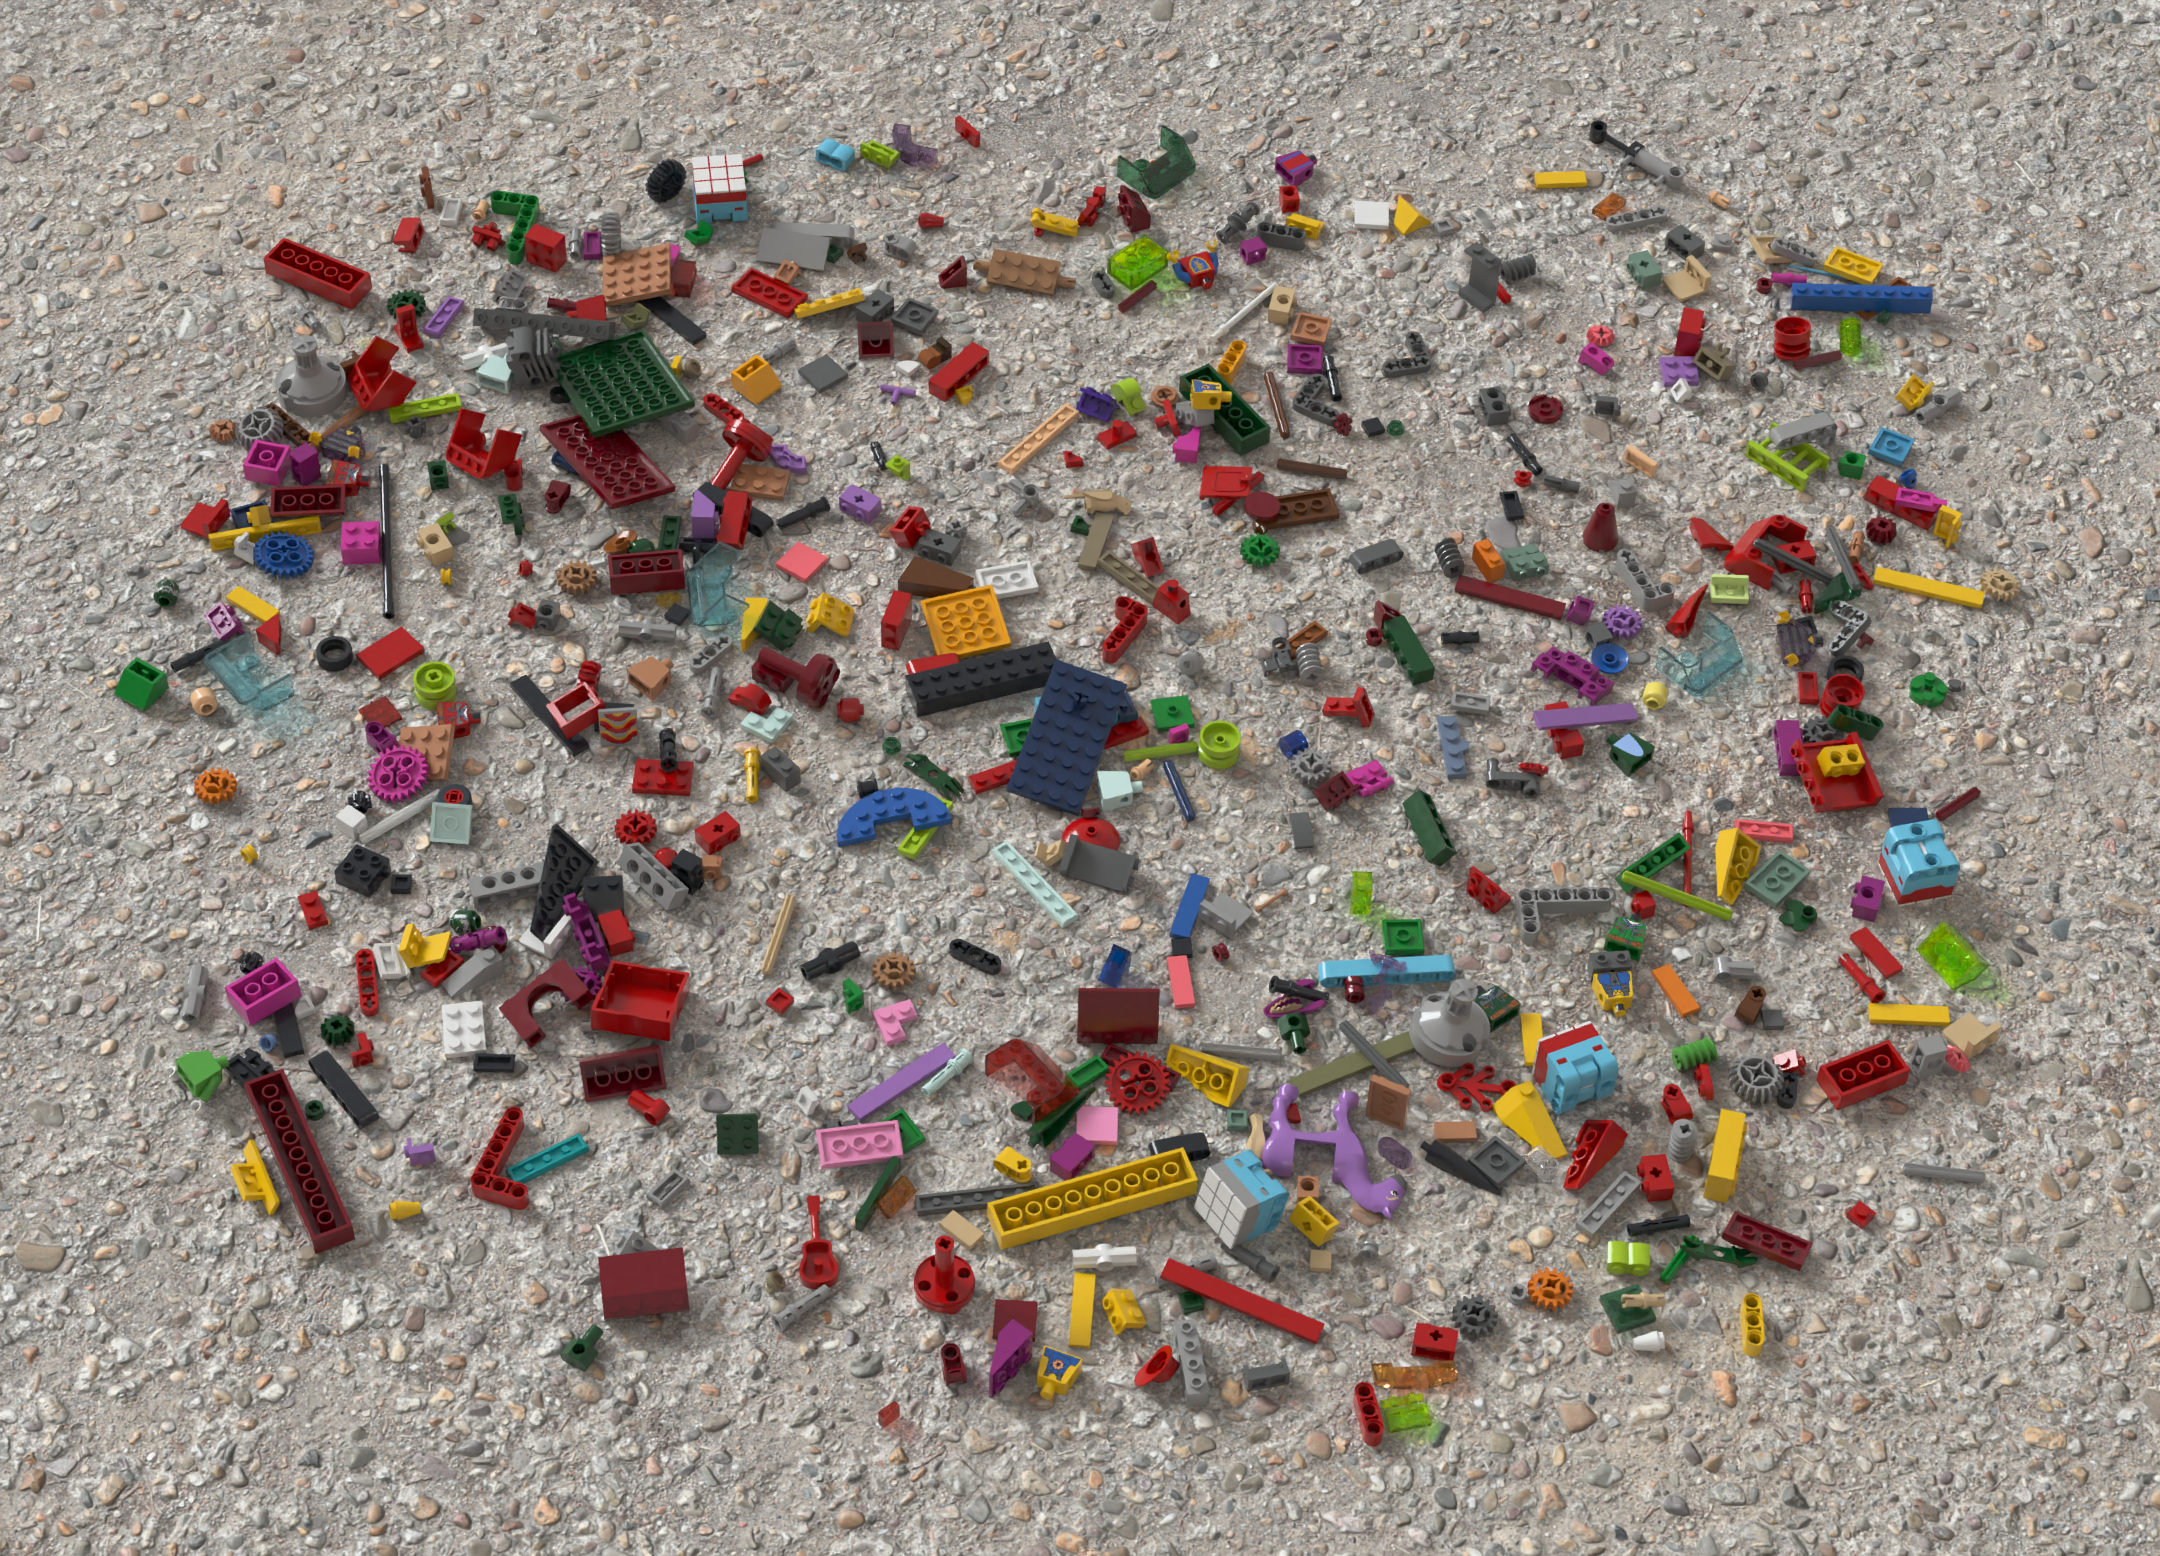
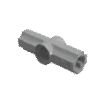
(1938, 405)
(647, 631)
(195, 994)

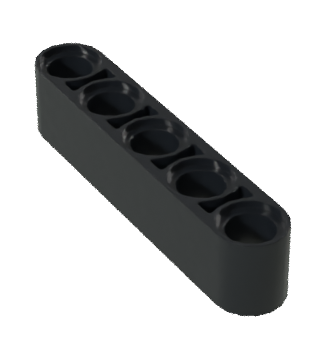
(759, 521)
(343, 1089)

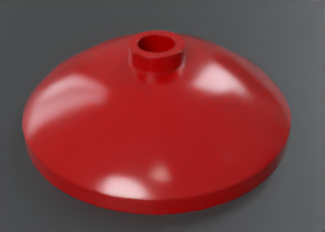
(1094, 831)

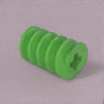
(1694, 1053)

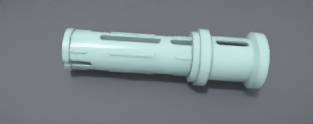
(953, 1068)

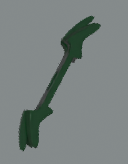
(941, 782)
(1733, 1255)

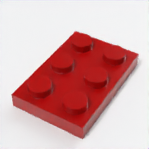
(651, 778)

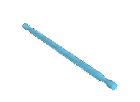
(1814, 271)

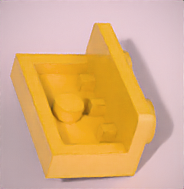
(1913, 392)
(1948, 524)
(1122, 1310)

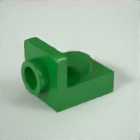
(853, 996)

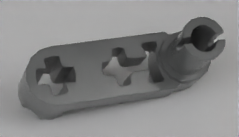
(1517, 781)

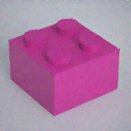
(267, 463)
(361, 542)

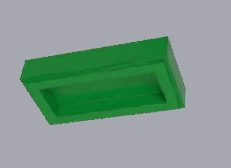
(1088, 1072)

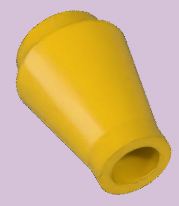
(403, 1209)

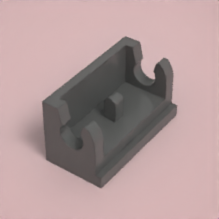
(1266, 1376)

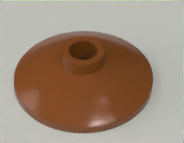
(620, 542)

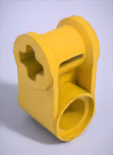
(1013, 1165)

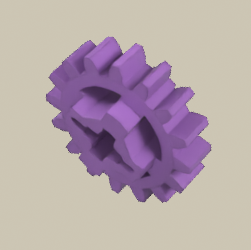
(1622, 622)

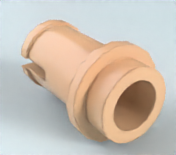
(1719, 199)
(480, 212)
(1137, 773)

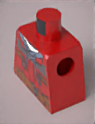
(347, 474)
(457, 715)

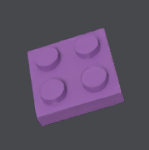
(1678, 367)

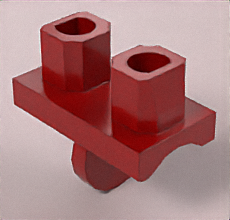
(488, 233)

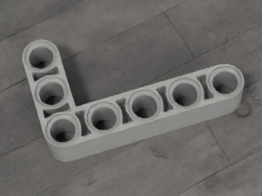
(1556, 901)

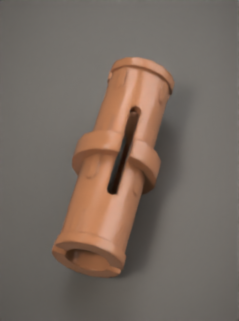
(1856, 547)

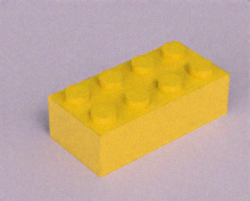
(1725, 1156)

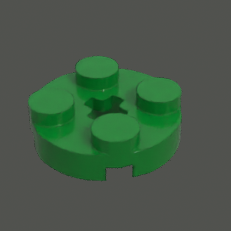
(1931, 682)

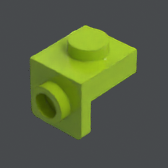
(899, 467)

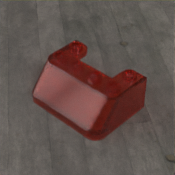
(1052, 1083)

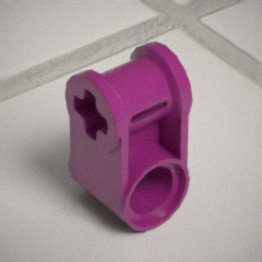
(379, 737)

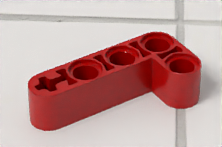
(1132, 621)

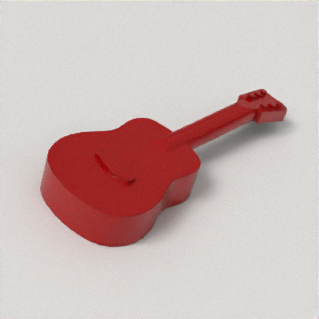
(818, 1263)

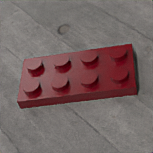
(1767, 1241)

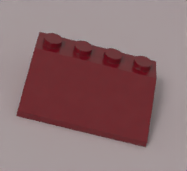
(1118, 1015)
(643, 1284)

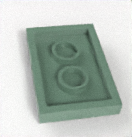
(1777, 878)

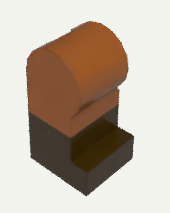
(936, 353)

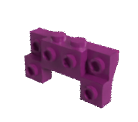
(1574, 672)
(586, 931)

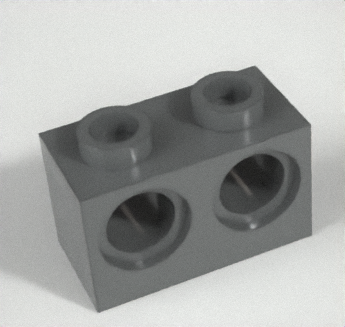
(1494, 406)

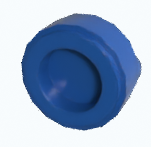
(1907, 476)

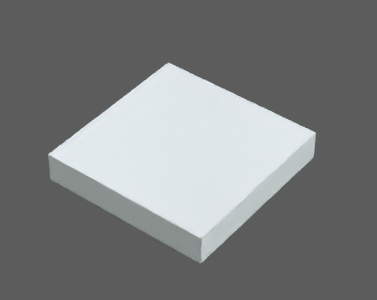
(1371, 215)

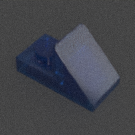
(1115, 966)

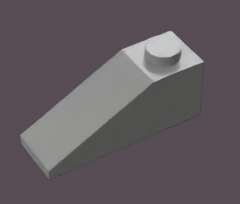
(475, 972)

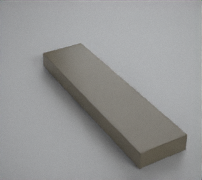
(1095, 541)
(1128, 576)

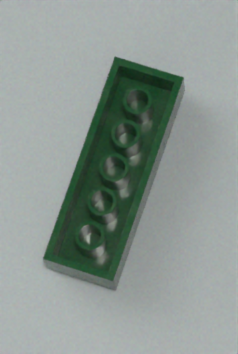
(1235, 419)

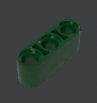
(1853, 720)

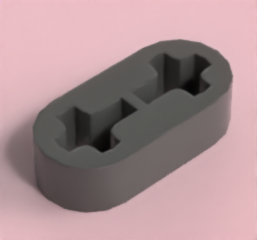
(1106, 283)

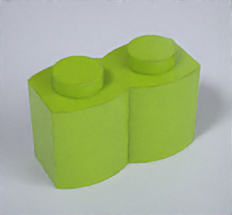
(1628, 1258)

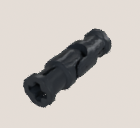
(668, 749)

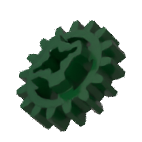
(404, 299)

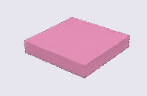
(1098, 1124)

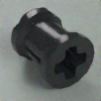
(867, 787)

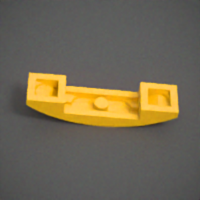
(1082, 1310)

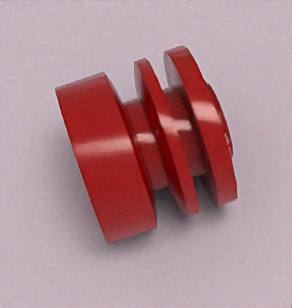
(1792, 338)
(1841, 690)

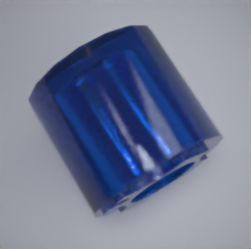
(1292, 743)

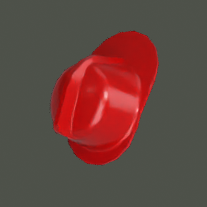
(1158, 1368)

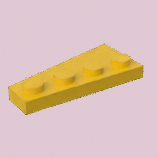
(832, 302)

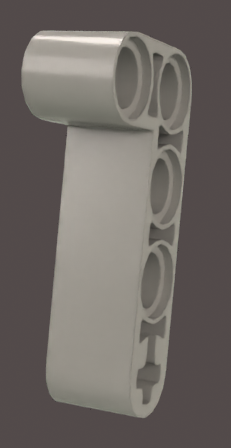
(1815, 427)
(1648, 595)

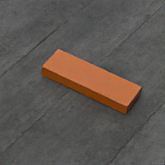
(1675, 990)

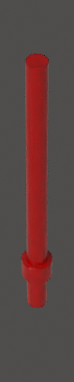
(1688, 829)

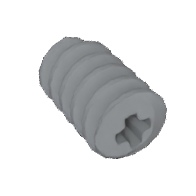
(1309, 664)
(1682, 1140)

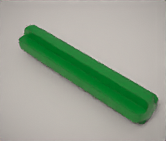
(1676, 1263)

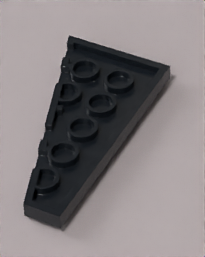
(561, 875)

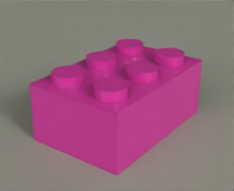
(263, 991)

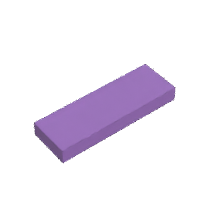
(443, 317)

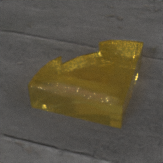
(668, 599)

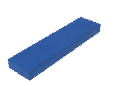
(1189, 907)

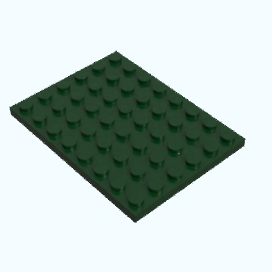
(621, 383)

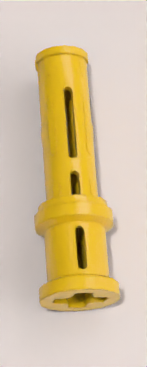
(752, 768)

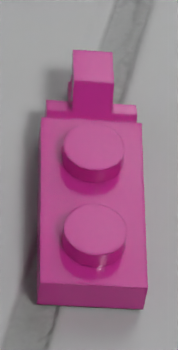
(1919, 500)

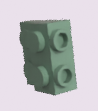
(1525, 562)

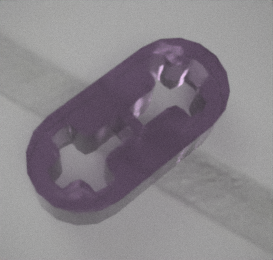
(1394, 1152)

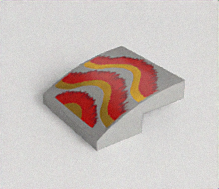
(618, 726)

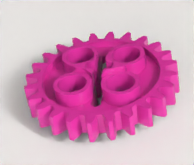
(398, 773)

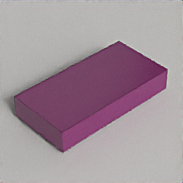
(592, 245)

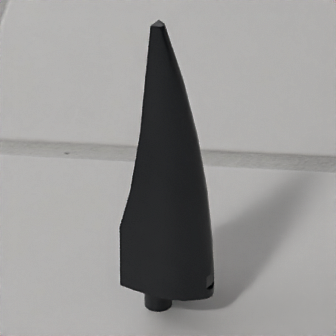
(1454, 1164)

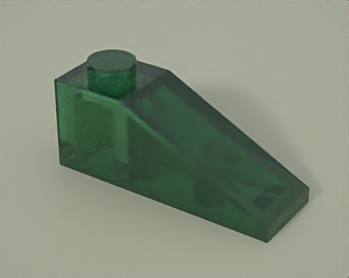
(1836, 590)

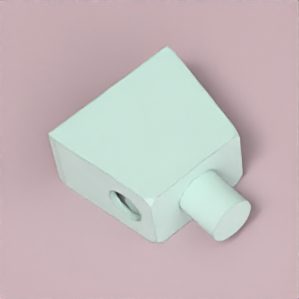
(495, 374)
(1116, 789)

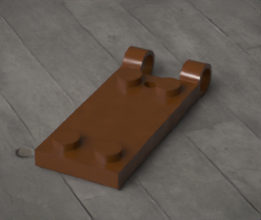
(1300, 510)

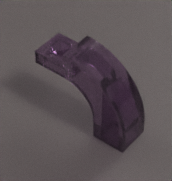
(910, 152)

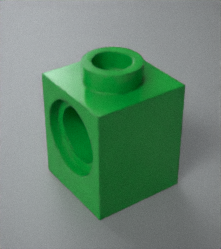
(1852, 465)

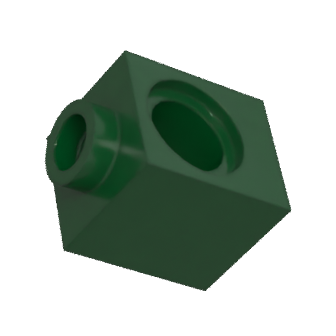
(438, 475)

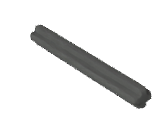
(1792, 561)
(1371, 1053)

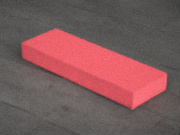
(1766, 830)
(1180, 982)

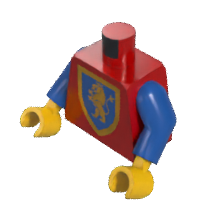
(1198, 268)

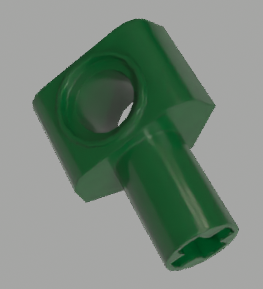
(1294, 1028)
(585, 1346)

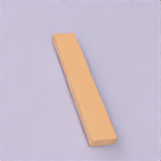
(1038, 439)

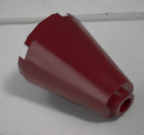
(1601, 530)

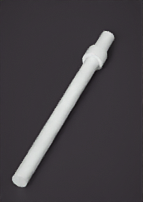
(1223, 329)

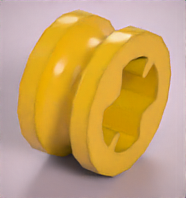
(446, 576)
(249, 854)

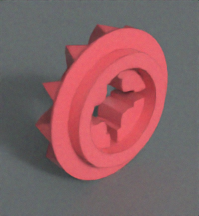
(1594, 337)
(1957, 1059)

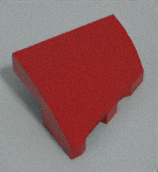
(1708, 536)

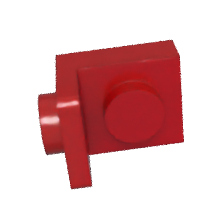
(522, 615)

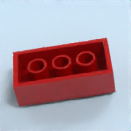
(1863, 1074)

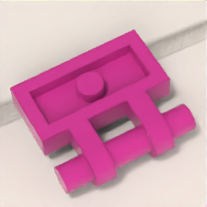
(1367, 775)

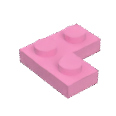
(890, 1020)

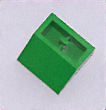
(141, 684)

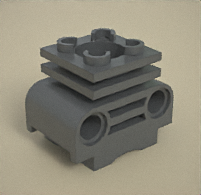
(532, 357)

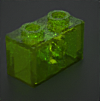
(1361, 892)

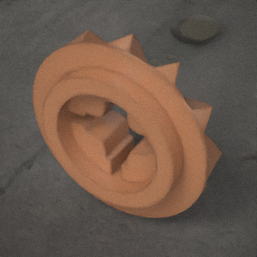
(1167, 392)
(225, 435)

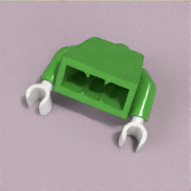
(200, 1074)

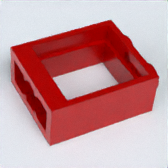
(570, 701)

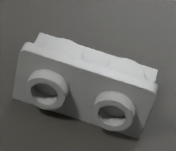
(511, 285)

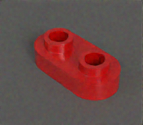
(1705, 1086)

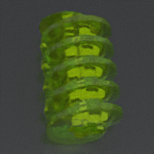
(1850, 336)

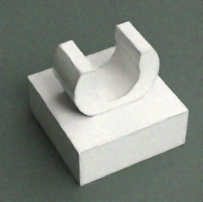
(1681, 391)
(808, 1100)

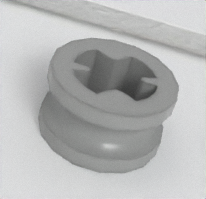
(1369, 1250)
(1519, 1289)

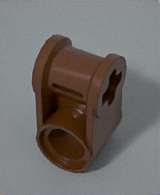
(1751, 1005)

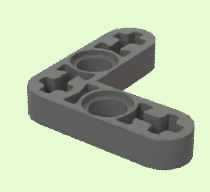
(1419, 362)
(1327, 414)
(1852, 625)

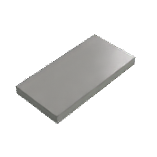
(804, 249)

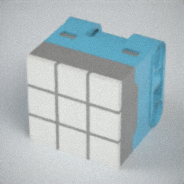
(1241, 1199)

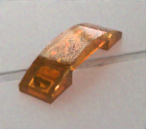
(1414, 1376)

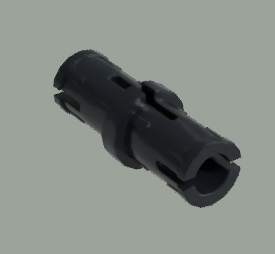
(1459, 637)

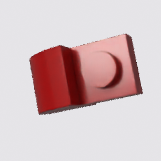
(751, 697)

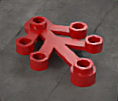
(1472, 1086)

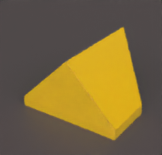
(1408, 217)

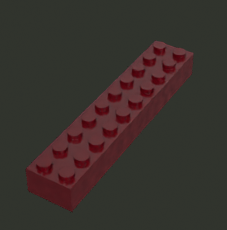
(299, 1161)

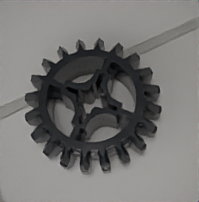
(665, 180)

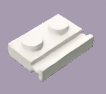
(390, 961)

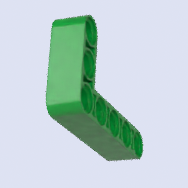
(526, 209)

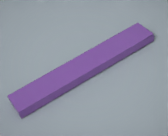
(1585, 716)
(900, 1082)

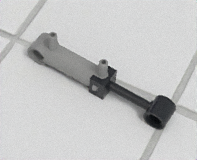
(1636, 155)

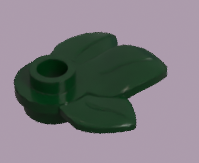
(1798, 915)

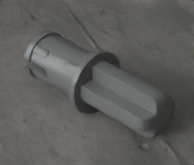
(1562, 484)

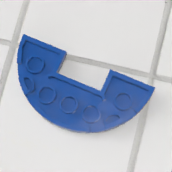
(891, 806)

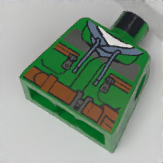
(1626, 935)

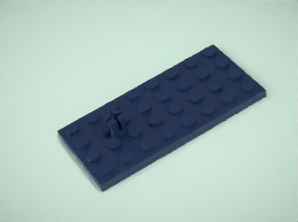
(1066, 737)

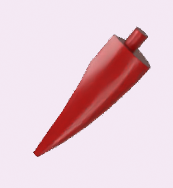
(1684, 618)

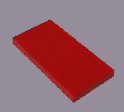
(769, 292)

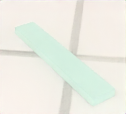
(1034, 884)

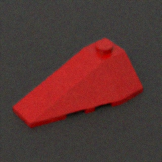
(1597, 1145)

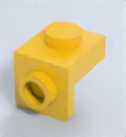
(259, 515)

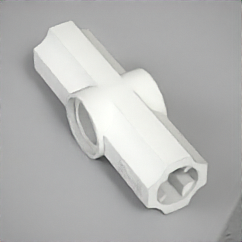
(482, 355)
(1104, 1257)

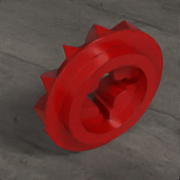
(1536, 768)

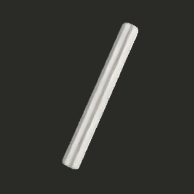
(398, 817)

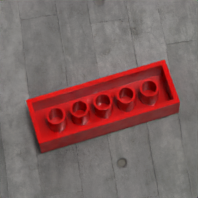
(317, 273)

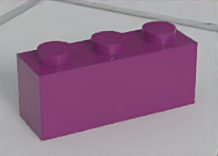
(1785, 734)

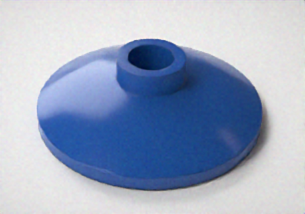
(1609, 658)

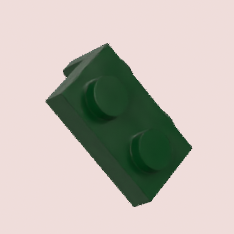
(511, 511)

